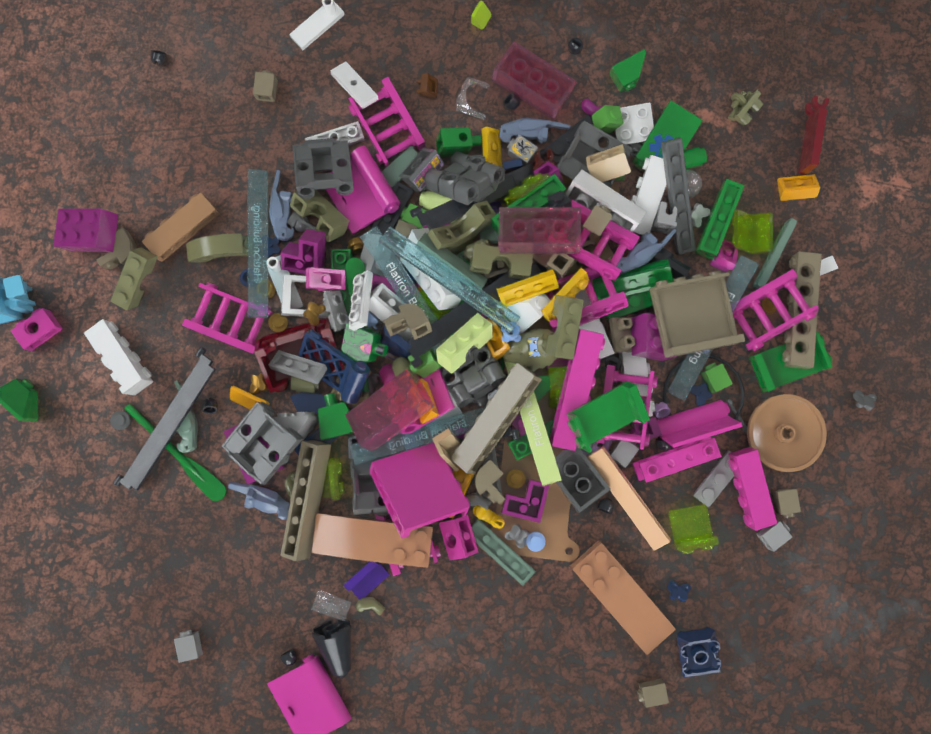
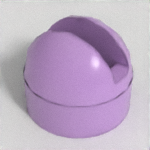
(665, 410)

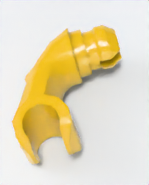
(488, 516)

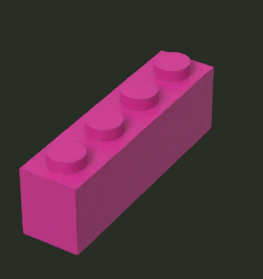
(752, 488)

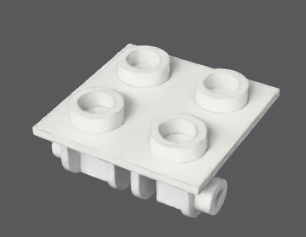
(637, 124)

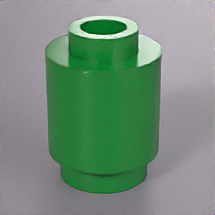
(695, 157)

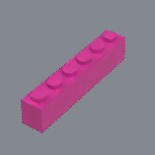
(576, 385)

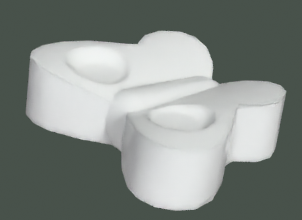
(697, 214)

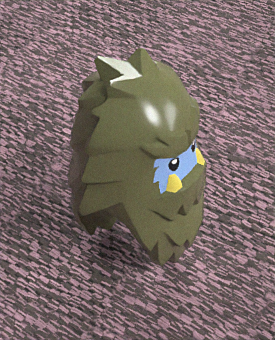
(530, 349)

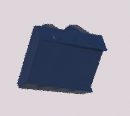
(396, 344)
(699, 652)

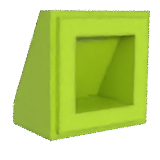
(480, 15)

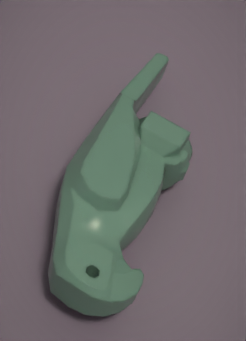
(188, 430)

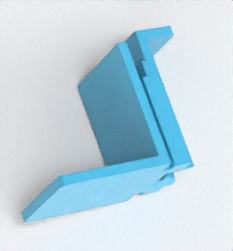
(14, 299)

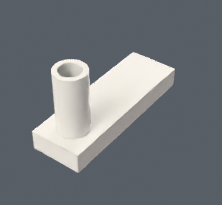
(317, 24)
(277, 274)

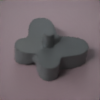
(864, 401)
(517, 534)

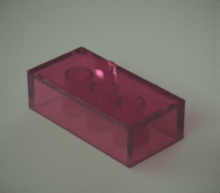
(533, 80)
(539, 230)
(389, 410)

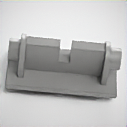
(335, 305)

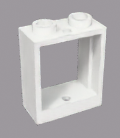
(286, 297)

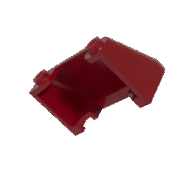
(290, 342)

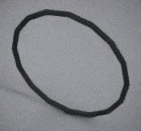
(720, 360)

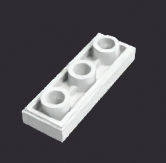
(354, 85)
(350, 132)
(360, 300)

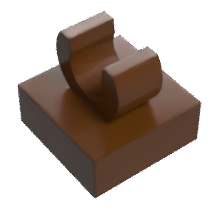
(428, 86)

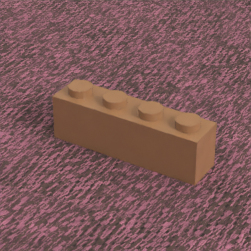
(180, 227)

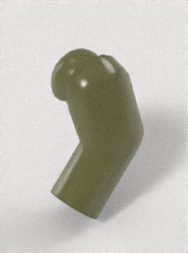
(289, 482)
(369, 603)

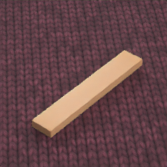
(629, 498)

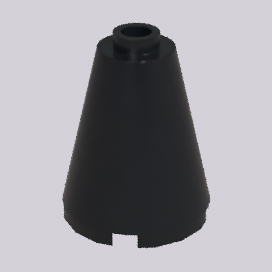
(335, 645)

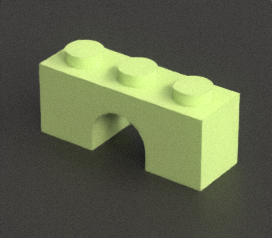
(454, 349)

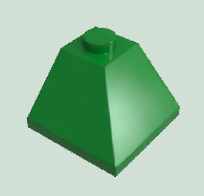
(20, 399)

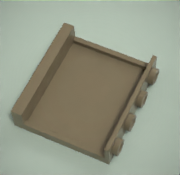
(694, 314)

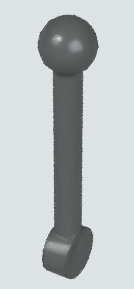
(730, 403)

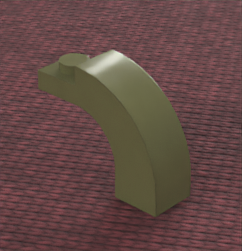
(464, 228)
(216, 246)

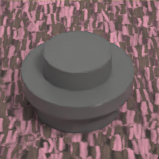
(120, 420)

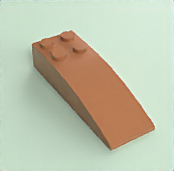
(371, 540)
(622, 597)

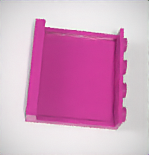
(418, 488)

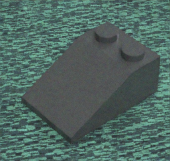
(580, 479)

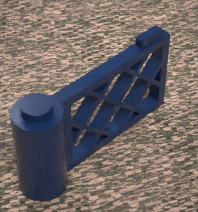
(354, 374)

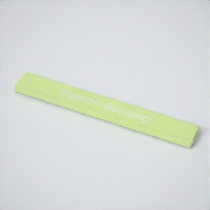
(538, 439)

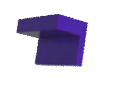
(366, 579)

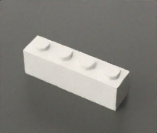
(650, 191)
(384, 304)
(636, 366)

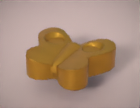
(313, 312)
(258, 383)

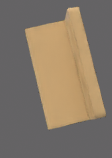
(608, 164)
(446, 444)

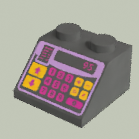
(415, 172)

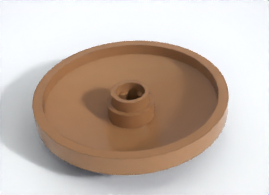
(787, 432)

